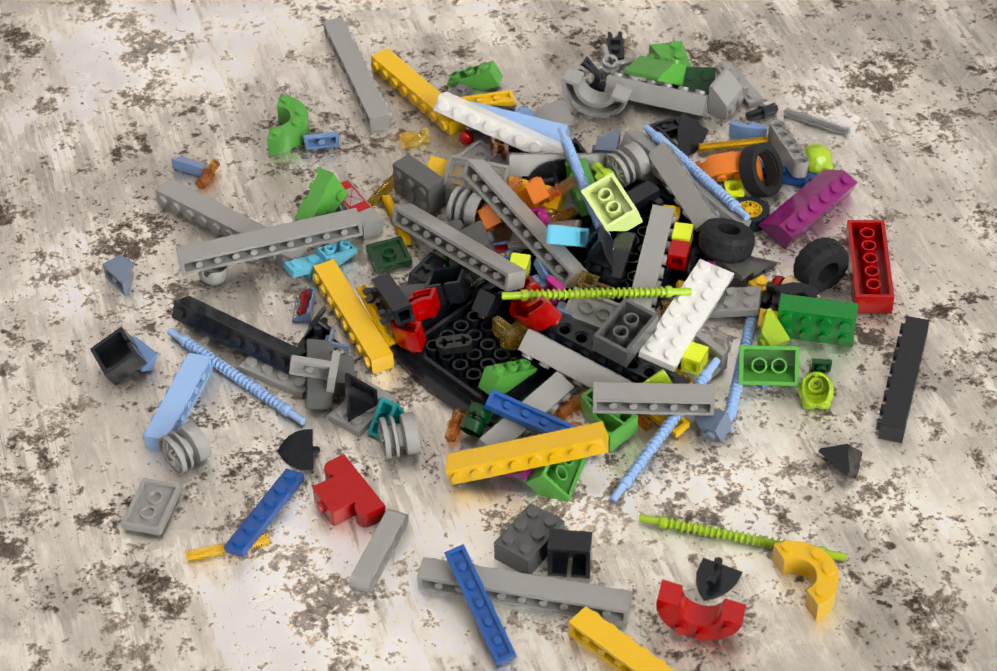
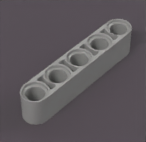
(788, 149)
(378, 551)

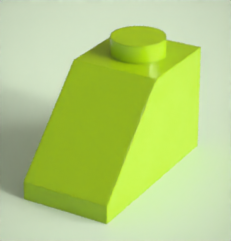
(771, 331)

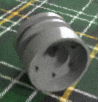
(628, 163)
(464, 206)
(399, 435)
(185, 447)

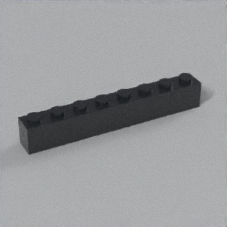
(235, 333)
(903, 379)

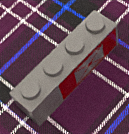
(371, 221)

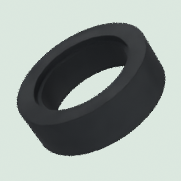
(749, 173)

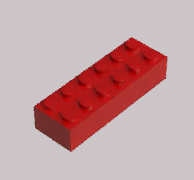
(869, 266)

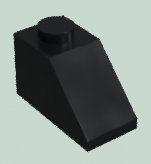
(489, 304)

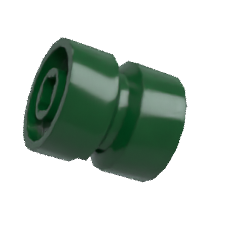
(473, 426)

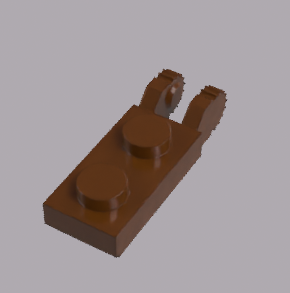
(497, 147)

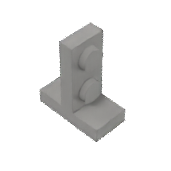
(317, 368)

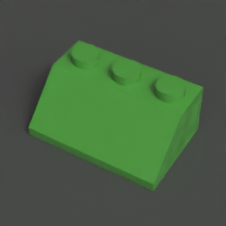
(657, 69)
(768, 365)
(556, 480)

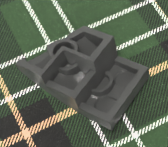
(751, 267)

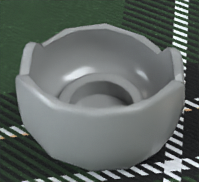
(214, 276)

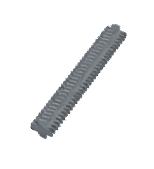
(811, 120)

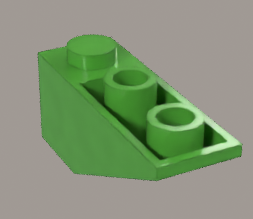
(479, 77)
(505, 375)

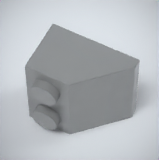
(724, 95)

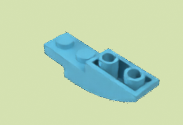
(566, 235)
(303, 266)

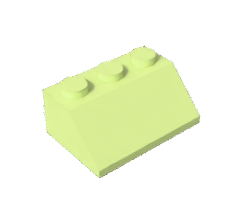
(612, 204)

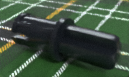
(761, 112)

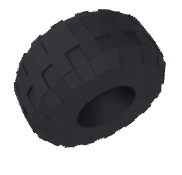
(726, 240)
(821, 263)

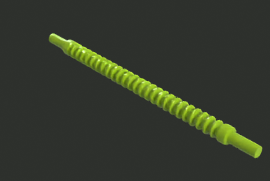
(668, 292)
(663, 522)

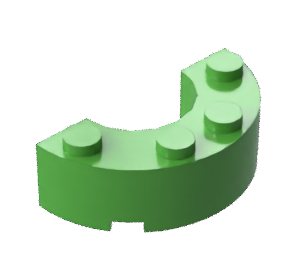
(296, 121)

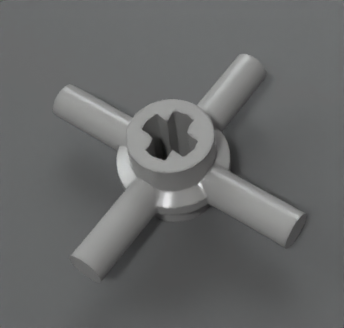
(610, 62)

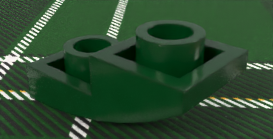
(820, 365)

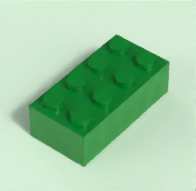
(818, 319)

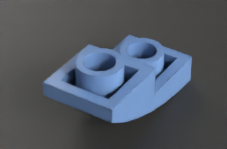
(741, 131)

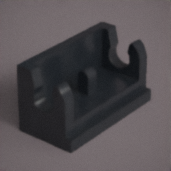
(422, 271)

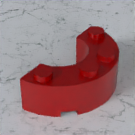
(537, 313)
(412, 335)
(698, 620)

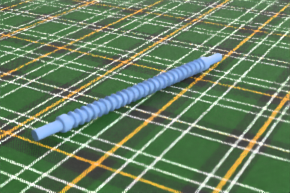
(577, 170)
(701, 176)
(238, 377)
(735, 388)
(641, 461)

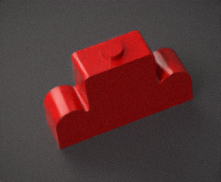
(347, 495)

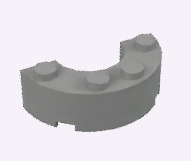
(590, 101)

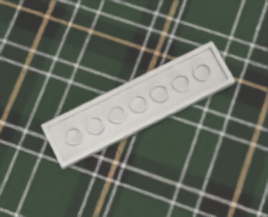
(686, 315)

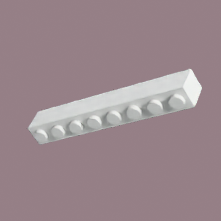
(495, 125)

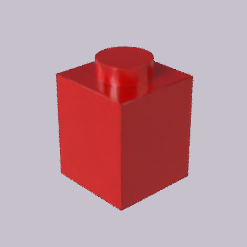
(678, 255)

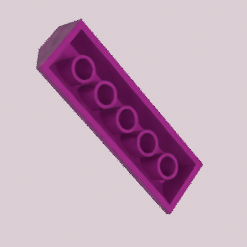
(808, 206)

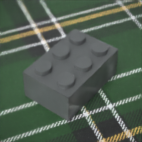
(419, 184)
(625, 332)
(526, 539)

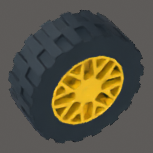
(756, 208)

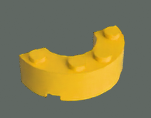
(816, 566)

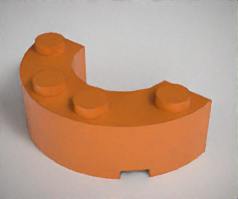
(725, 166)
(533, 195)

